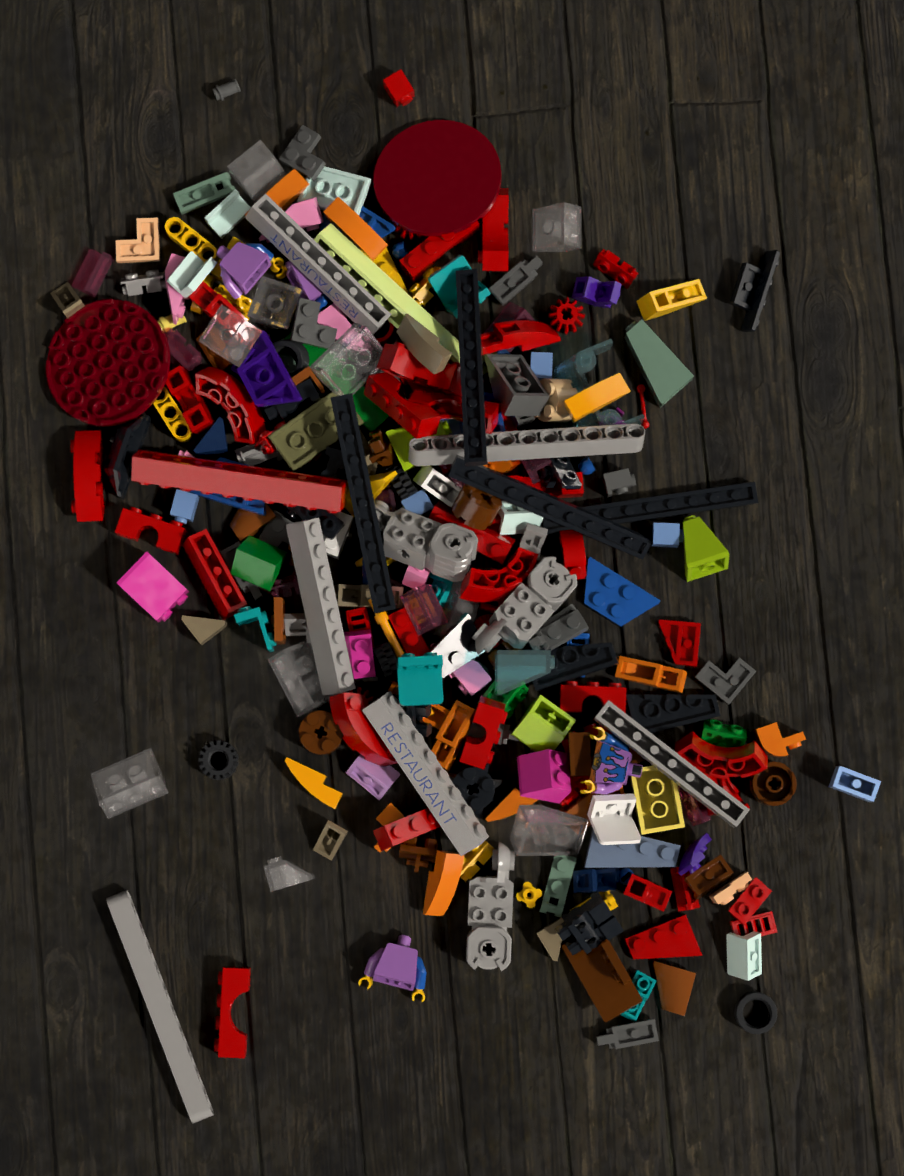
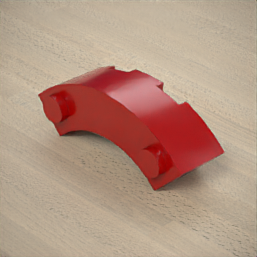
(495, 236)
(401, 363)
(233, 396)
(87, 475)
(494, 584)
(358, 730)
(722, 761)

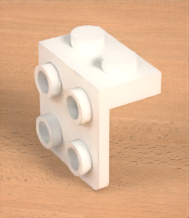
(613, 819)

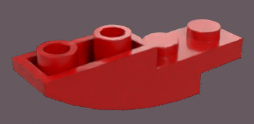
(210, 301)
(518, 333)

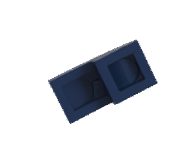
(596, 880)

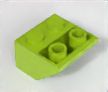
(543, 725)

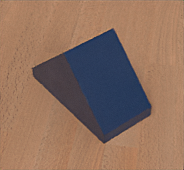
(214, 441)

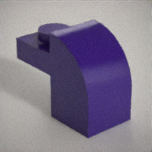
(596, 292)

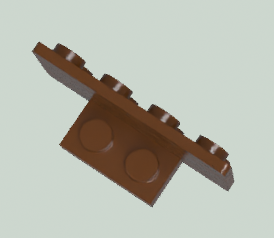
(605, 980)

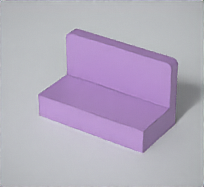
(373, 777)

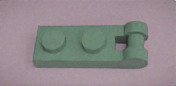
(203, 193)
(558, 884)

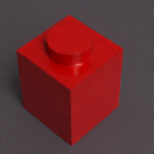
(399, 88)

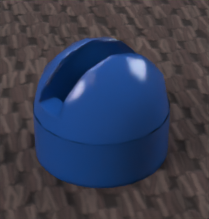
(399, 250)
(586, 466)
(623, 872)

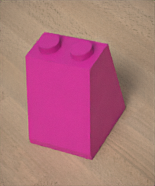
(153, 587)

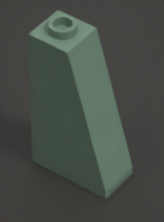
(658, 364)

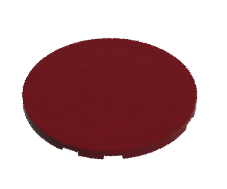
(437, 177)
(108, 362)

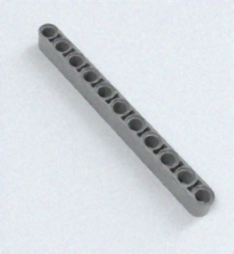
(533, 444)
(160, 1006)

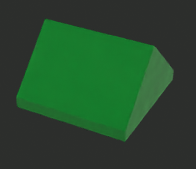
(258, 562)

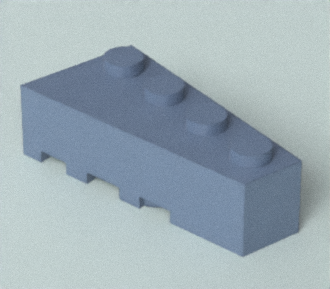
(643, 854)

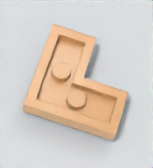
(145, 247)
(725, 893)

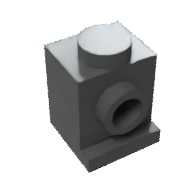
(618, 482)

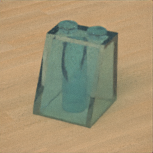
(520, 667)

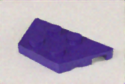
(267, 376)

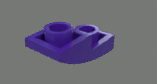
(694, 855)

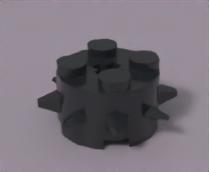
(485, 783)

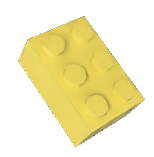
(657, 802)

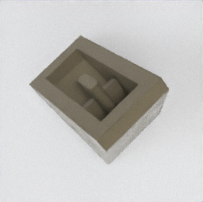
(67, 299)
(203, 628)
(330, 840)
(551, 939)

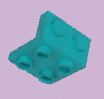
(444, 284)
(248, 615)
(420, 679)

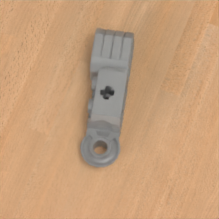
(427, 543)
(527, 606)
(491, 913)

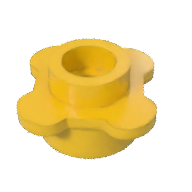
(535, 894)

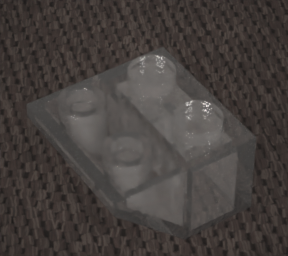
(256, 171)

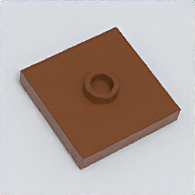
(277, 621)

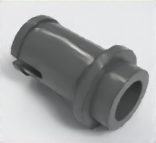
(226, 90)

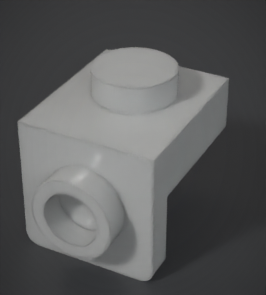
(533, 538)
(296, 625)

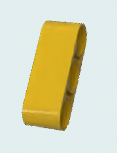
(187, 233)
(175, 422)

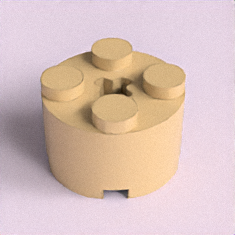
(558, 391)

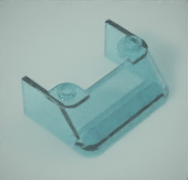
(574, 369)

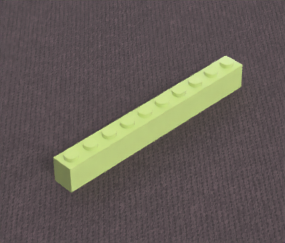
(383, 288)

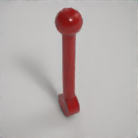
(640, 389)

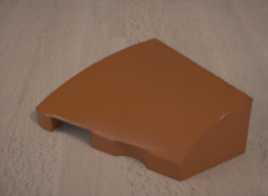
(249, 523)
(673, 987)

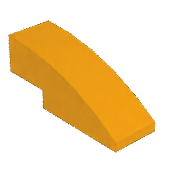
(596, 397)
(314, 783)

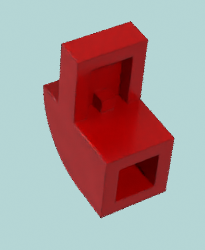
(573, 552)
(647, 892)

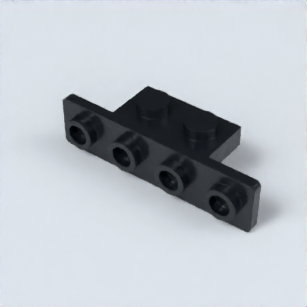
(752, 289)
(558, 470)
(329, 523)

